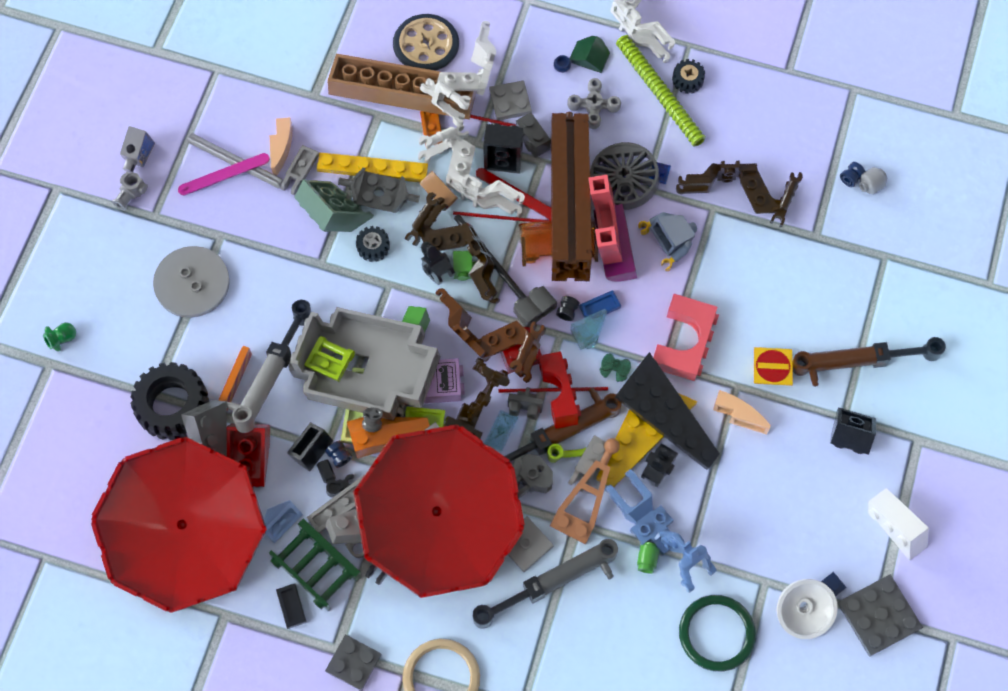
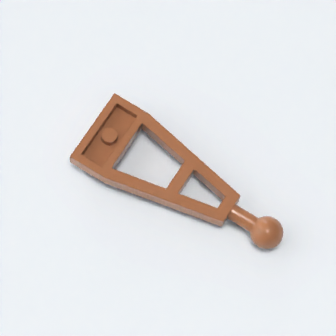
(572, 525)

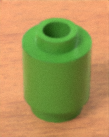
(648, 557)

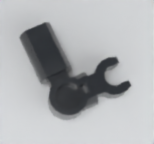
(327, 474)

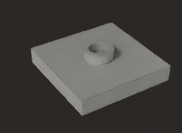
(530, 546)

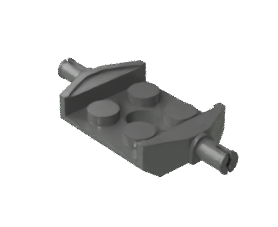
(366, 183)

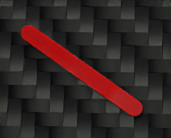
(529, 201)

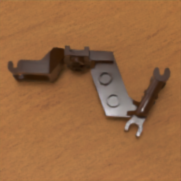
(497, 340)

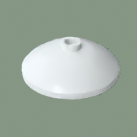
(814, 617)

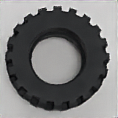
(152, 385)

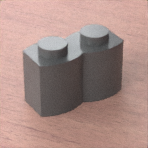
(534, 306)

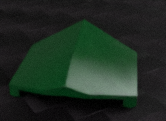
(590, 53)

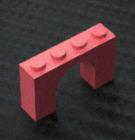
(607, 232)
(700, 317)

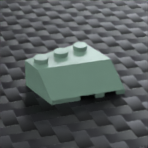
(330, 207)

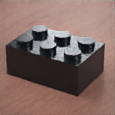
(503, 148)

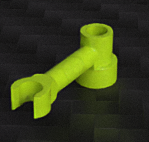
(560, 453)

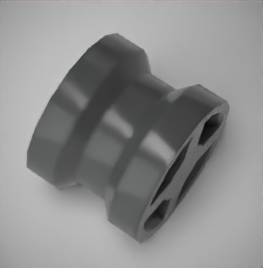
(372, 419)

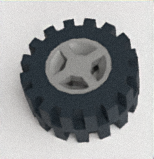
(370, 237)

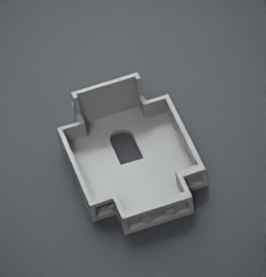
(396, 368)

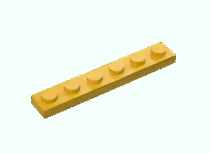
(353, 164)

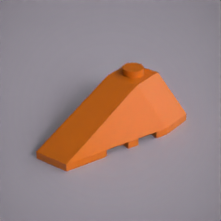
(369, 443)

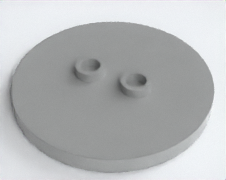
(191, 281)

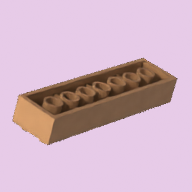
(387, 84)

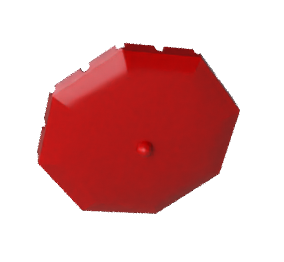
(439, 510)
(178, 524)

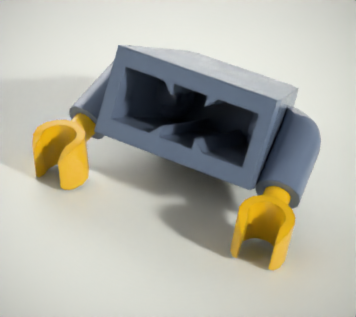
(672, 233)

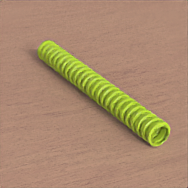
(660, 90)

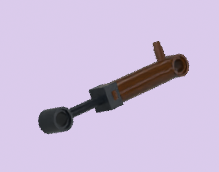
(875, 355)
(590, 416)

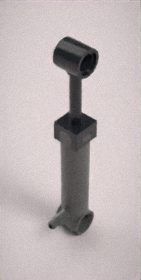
(539, 586)

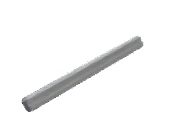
(232, 159)

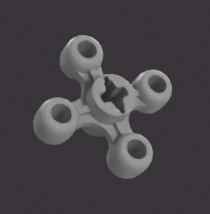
(594, 86)

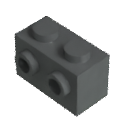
(534, 136)

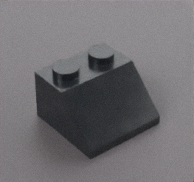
(853, 431)

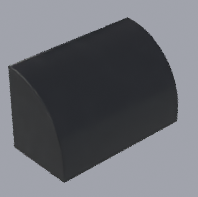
(310, 446)

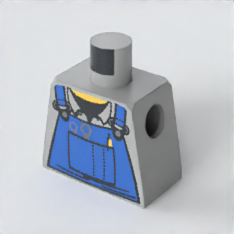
(136, 148)

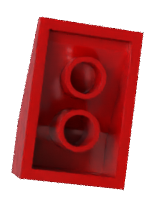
(250, 450)

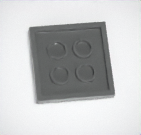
(880, 615)

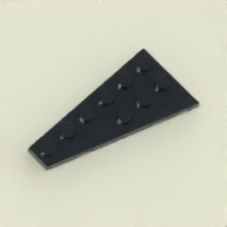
(658, 404)

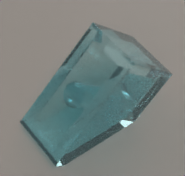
(588, 330)

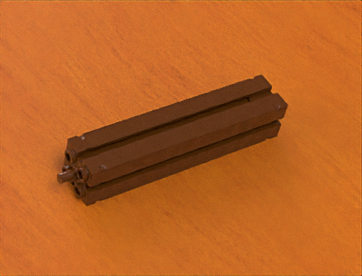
(570, 197)

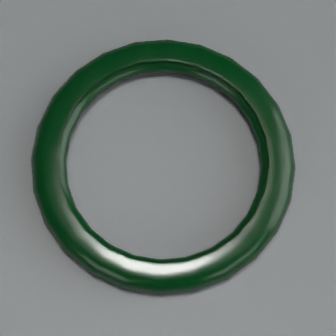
(701, 661)

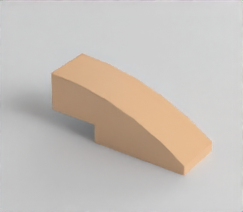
(280, 144)
(740, 412)

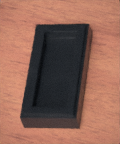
(291, 606)

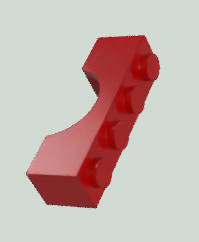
(563, 408)

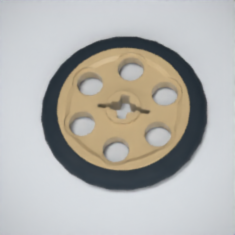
(417, 23)

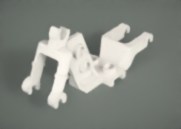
(644, 33)
(449, 82)
(459, 172)

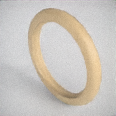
(449, 644)

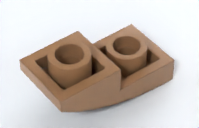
(434, 184)

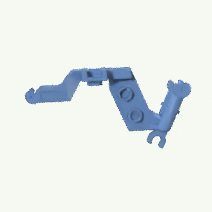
(653, 527)

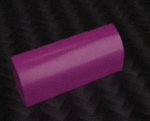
(626, 269)

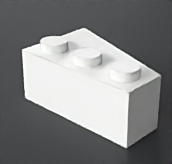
(899, 523)

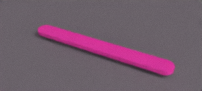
(223, 174)

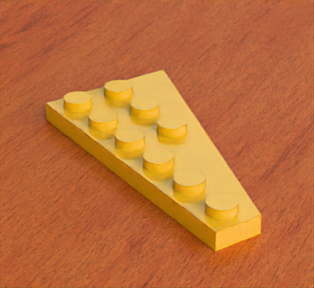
(635, 442)

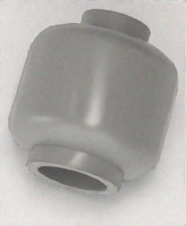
(873, 180)

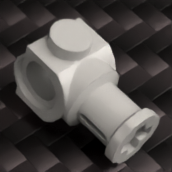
(129, 191)

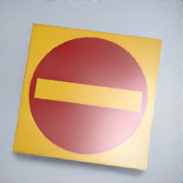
(773, 366)

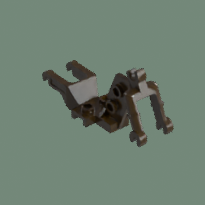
(751, 183)
(453, 238)
(469, 414)

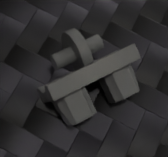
(525, 401)

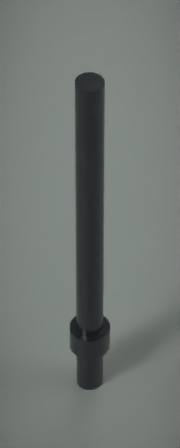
(500, 270)

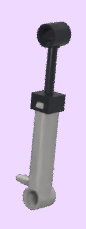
(277, 357)

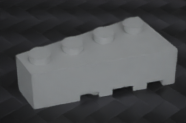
(344, 528)

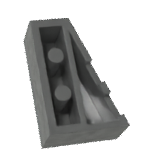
(208, 425)

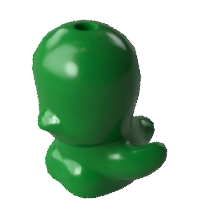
(61, 334)

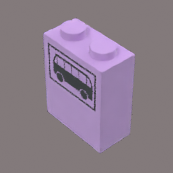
(446, 382)

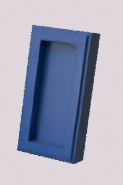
(605, 301)

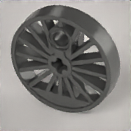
(633, 171)

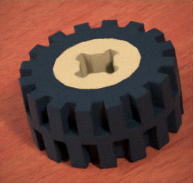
(693, 81)

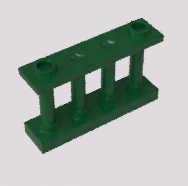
(335, 558)

